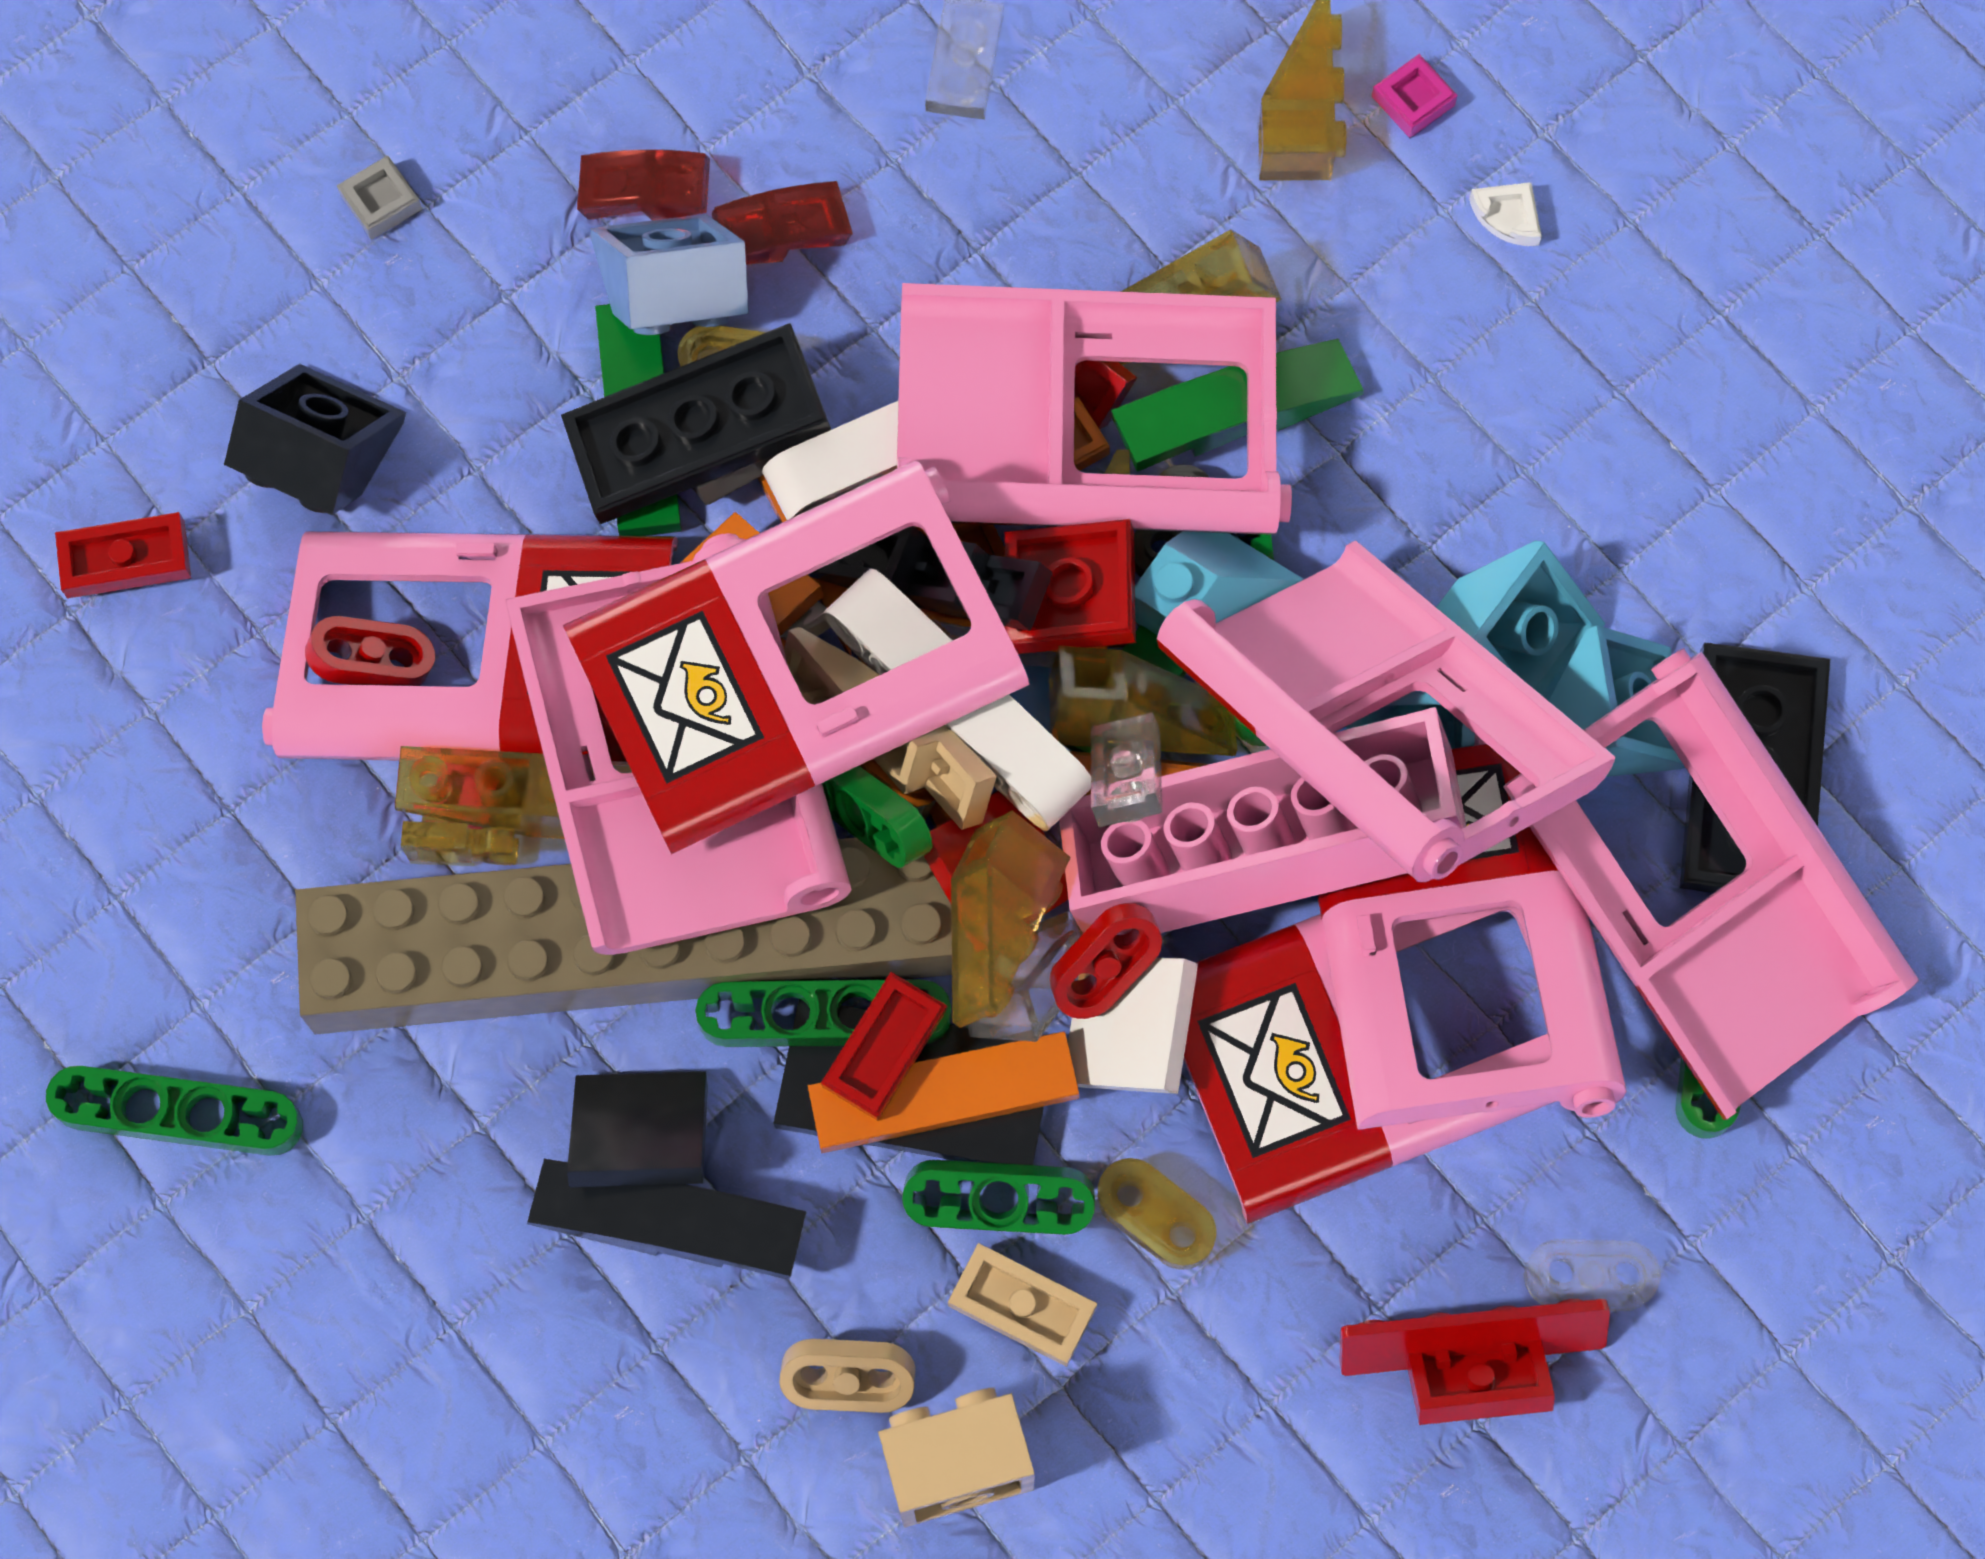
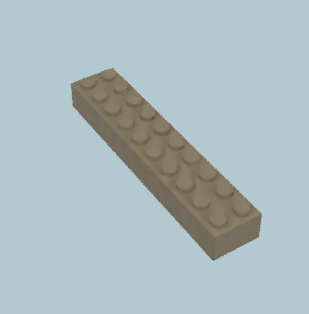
(523, 946)

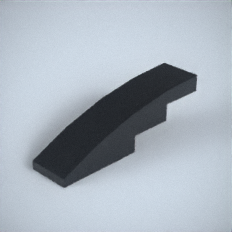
(914, 568)
(672, 1221)

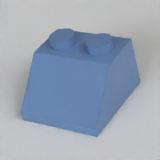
(672, 272)

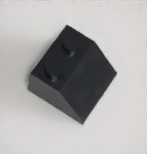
(311, 438)

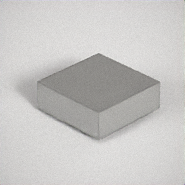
(379, 197)

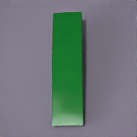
(1214, 406)

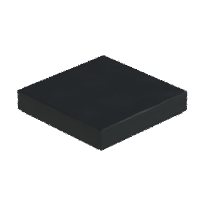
(638, 1129)

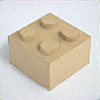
(956, 1456)

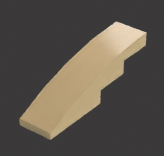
(932, 761)

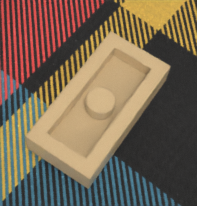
(1022, 1304)

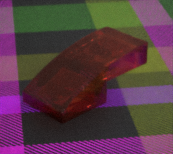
(648, 181)
(787, 220)

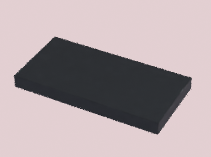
(695, 423)
(1787, 709)
(991, 1140)

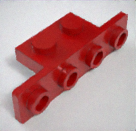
(1476, 1360)

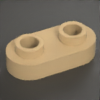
(847, 1375)

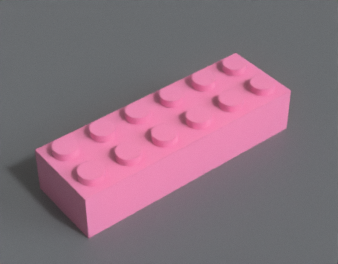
(1253, 832)

